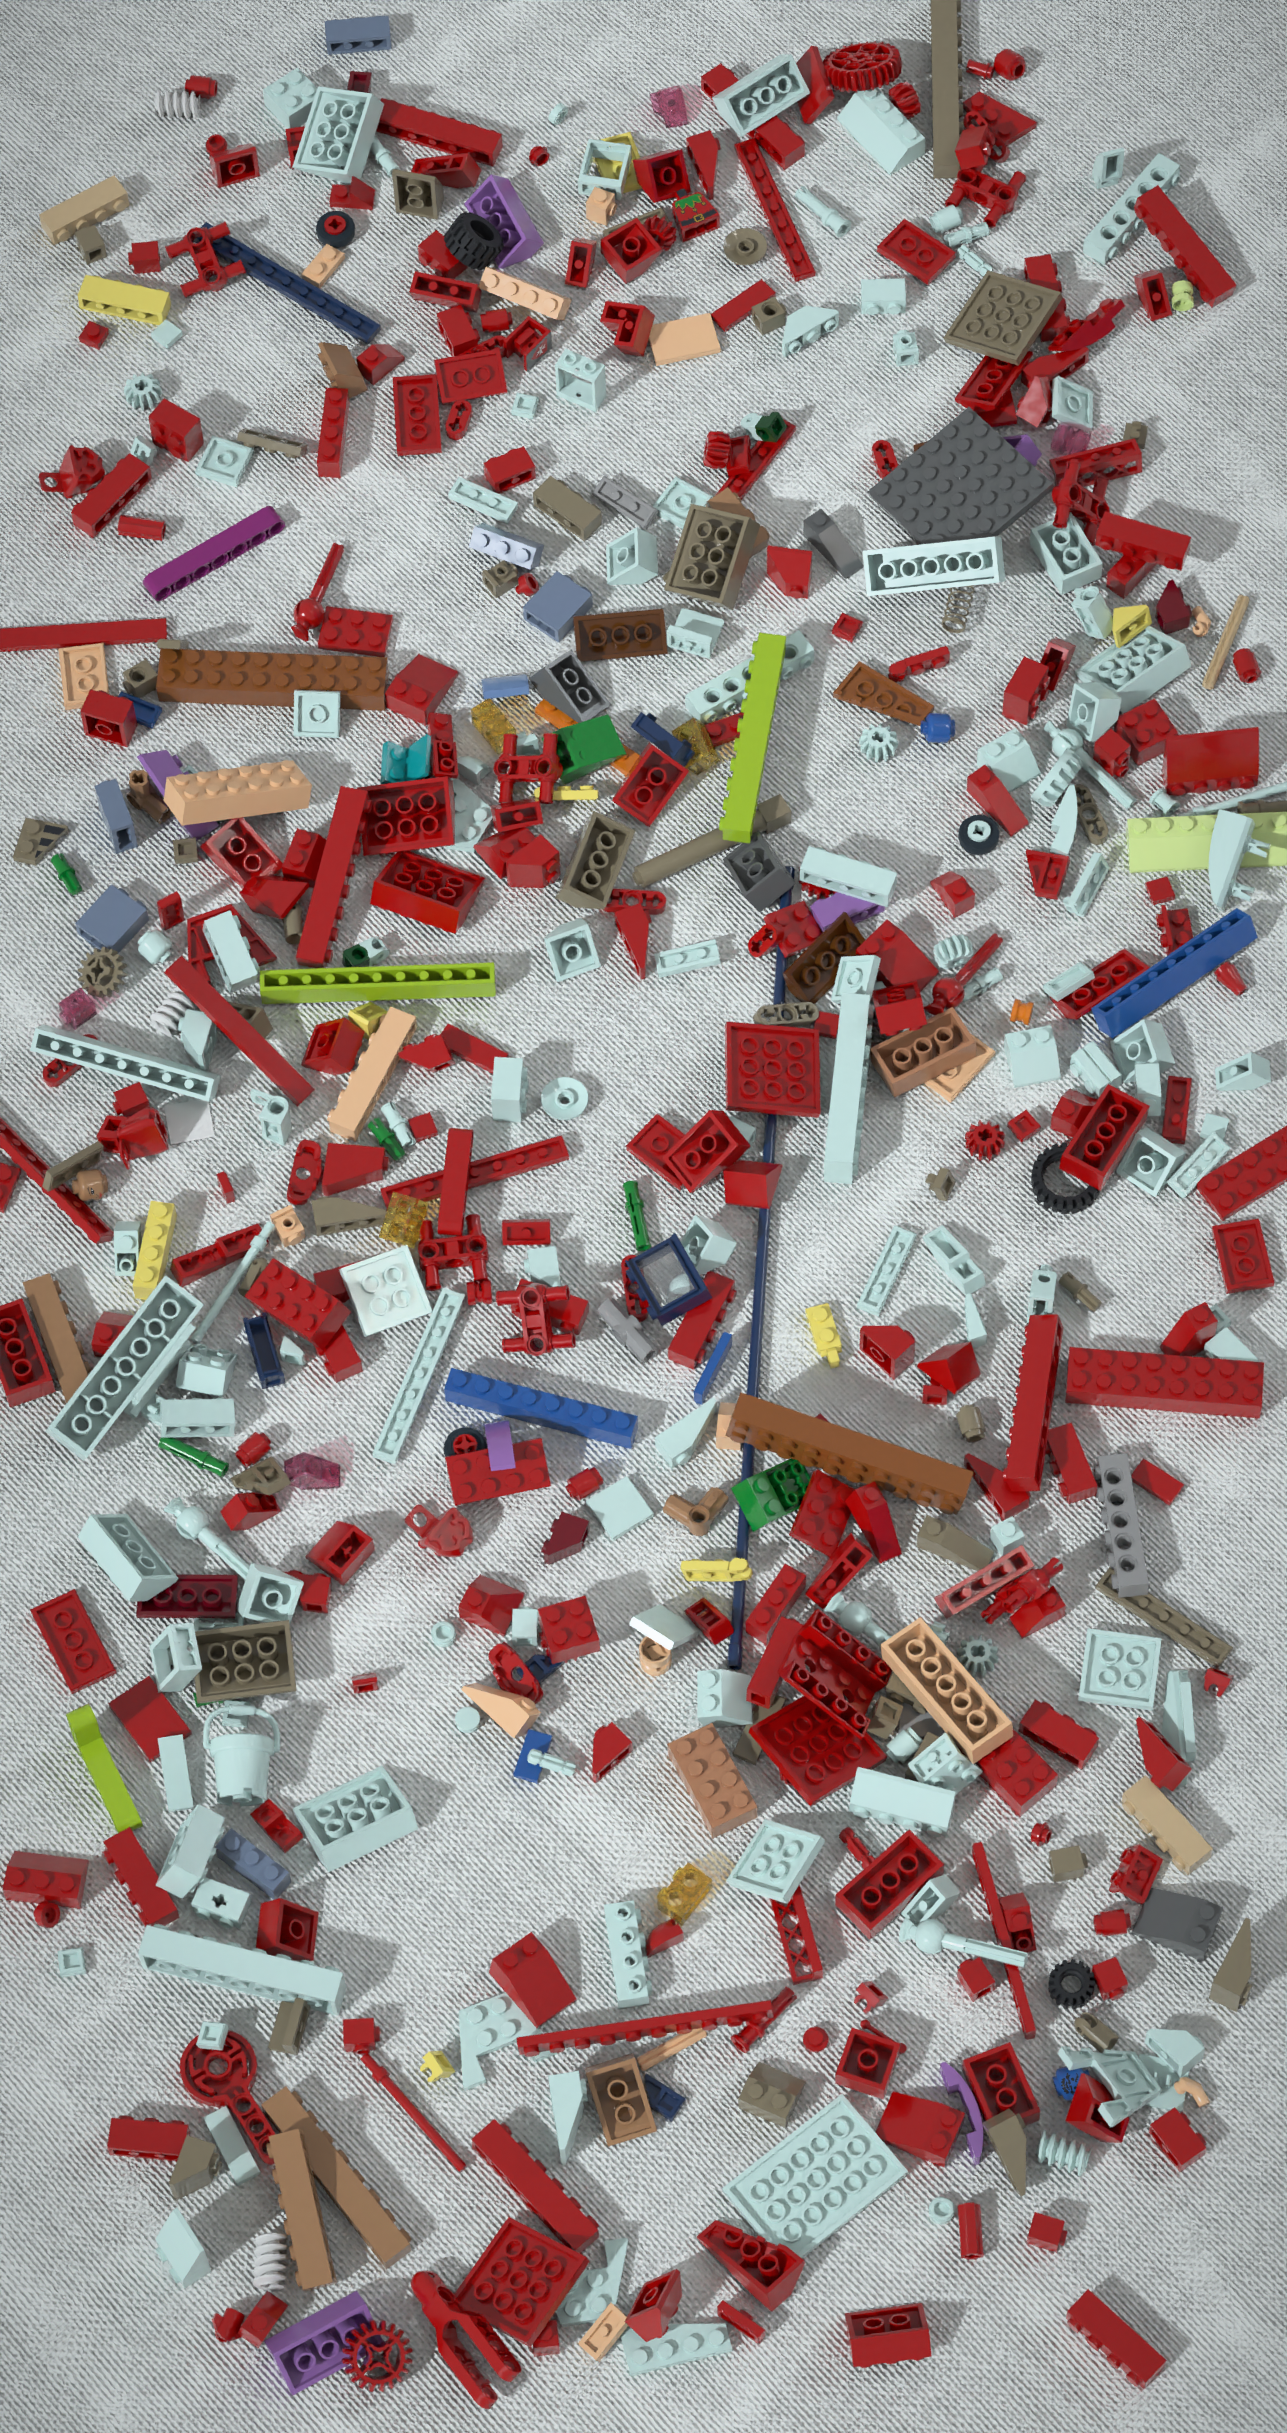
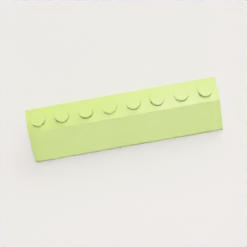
(1185, 842)

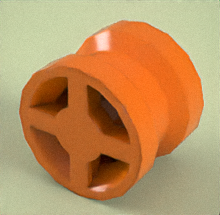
(1021, 1012)

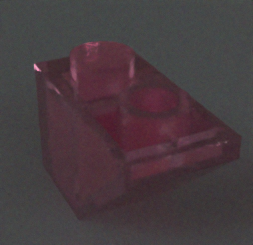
(312, 1472)

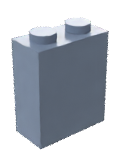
(556, 605)
(116, 816)
(112, 920)

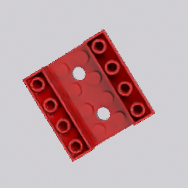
(837, 1667)

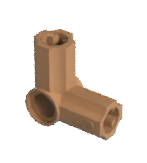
(144, 796)
(687, 1513)

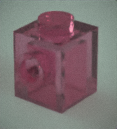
(76, 1009)

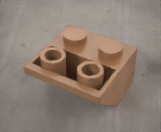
(341, 368)

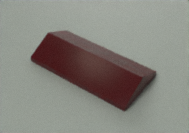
(194, 1598)

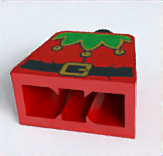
(693, 215)

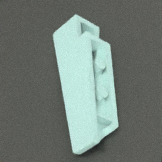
(1178, 1715)

